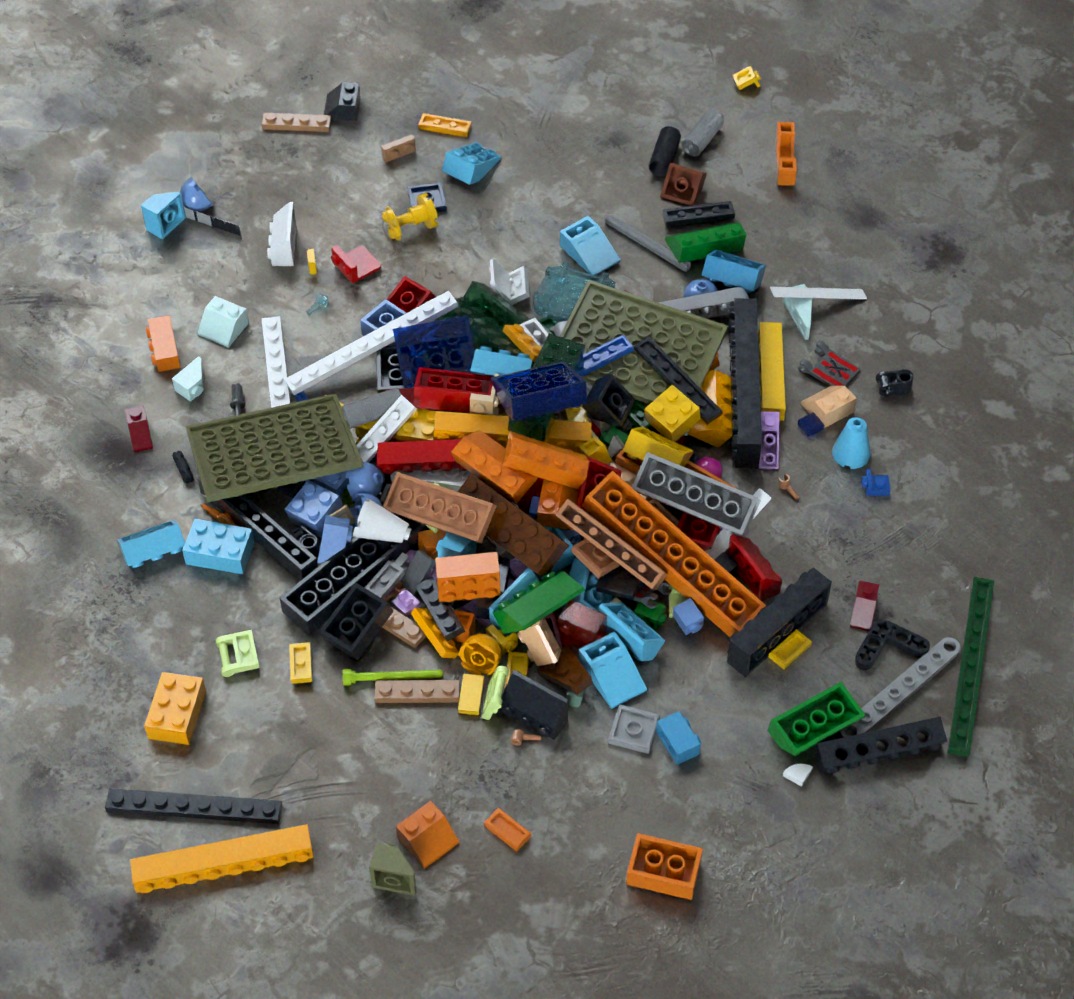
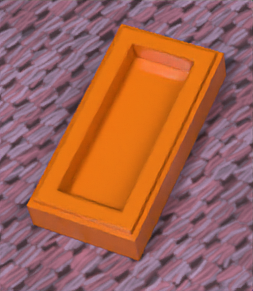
(507, 829)

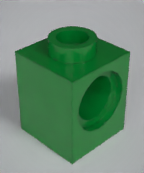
(652, 617)

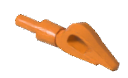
(220, 517)

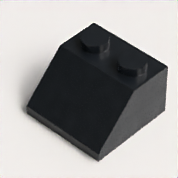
(343, 102)
(609, 401)

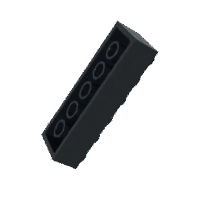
(777, 621)

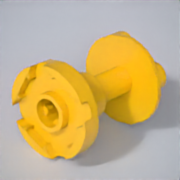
(423, 212)

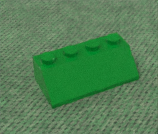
(699, 243)
(536, 601)
(815, 719)

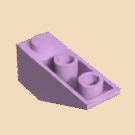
(770, 440)

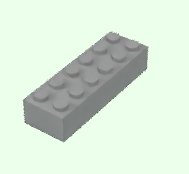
(696, 494)

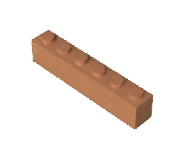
(611, 544)

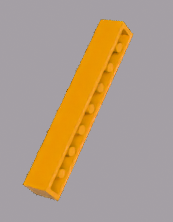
(458, 425)
(221, 859)

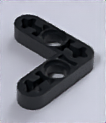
(889, 636)

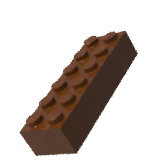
(517, 530)

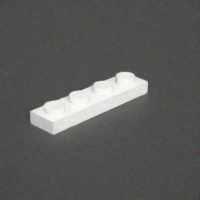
(385, 428)

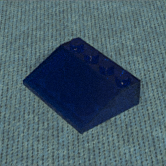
(434, 345)
(540, 390)

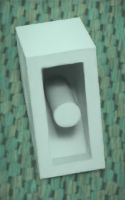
(190, 380)

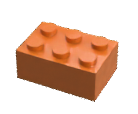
(468, 577)
(664, 866)

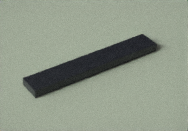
(675, 376)

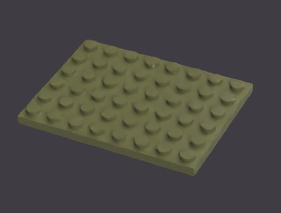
(608, 313)
(273, 447)

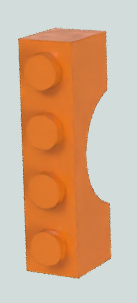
(785, 153)

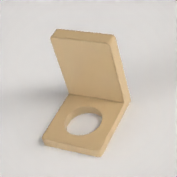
(344, 512)

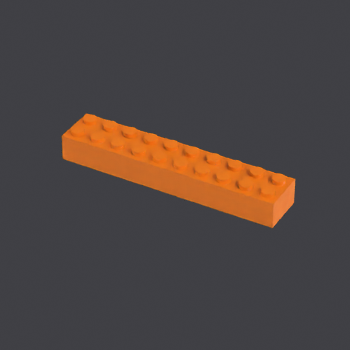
(687, 565)

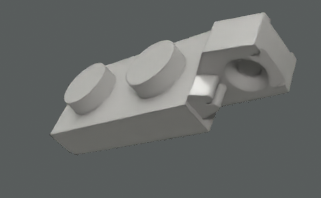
(388, 576)

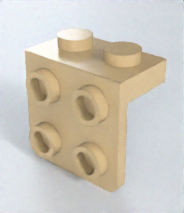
(484, 403)

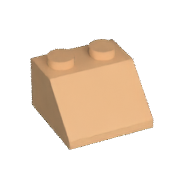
(831, 404)
(541, 643)

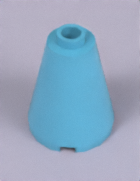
(852, 445)

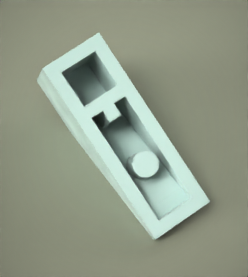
(800, 312)

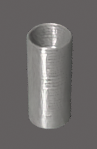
(703, 132)
(373, 409)

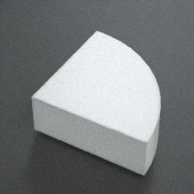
(798, 773)

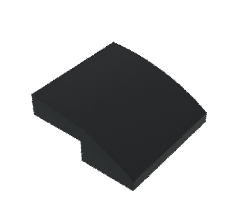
(620, 584)

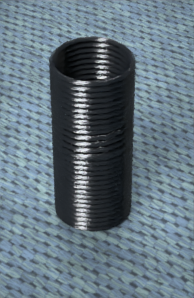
(664, 150)

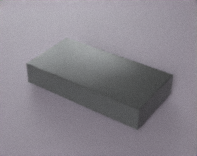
(417, 571)

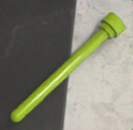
(351, 677)

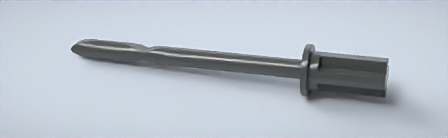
(237, 398)

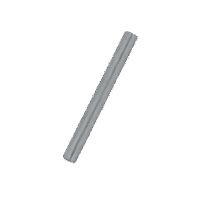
(645, 241)

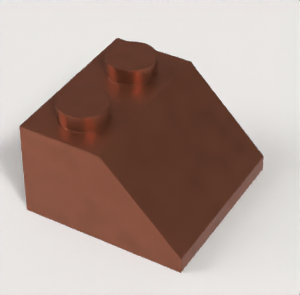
(683, 184)

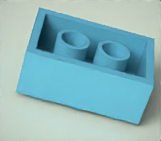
(218, 546)

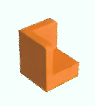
(468, 622)

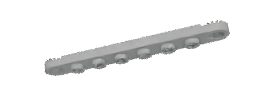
(904, 686)

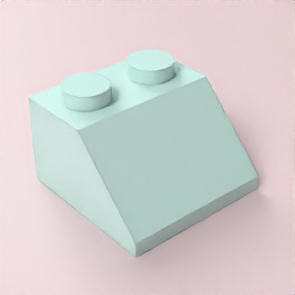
(222, 321)

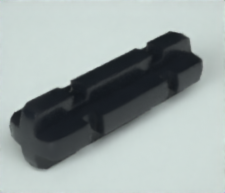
(183, 467)

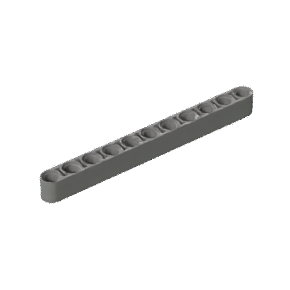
(702, 305)

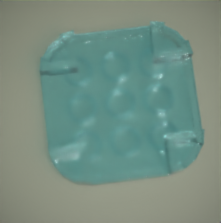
(561, 291)

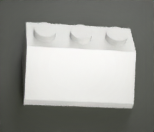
(283, 237)

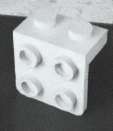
(512, 285)

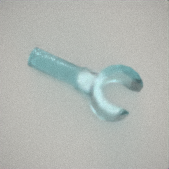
(320, 300)

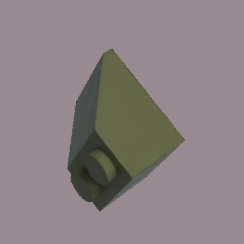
(391, 870)

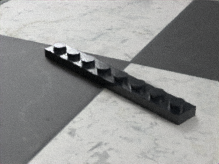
(193, 806)

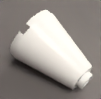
(380, 524)

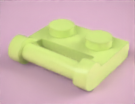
(244, 652)
(494, 692)

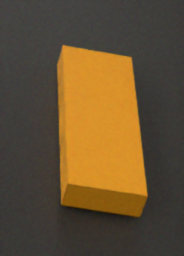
(445, 125)

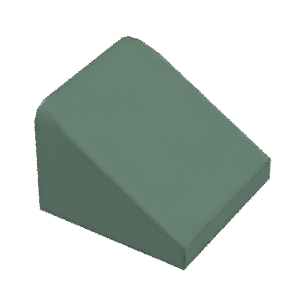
(573, 699)

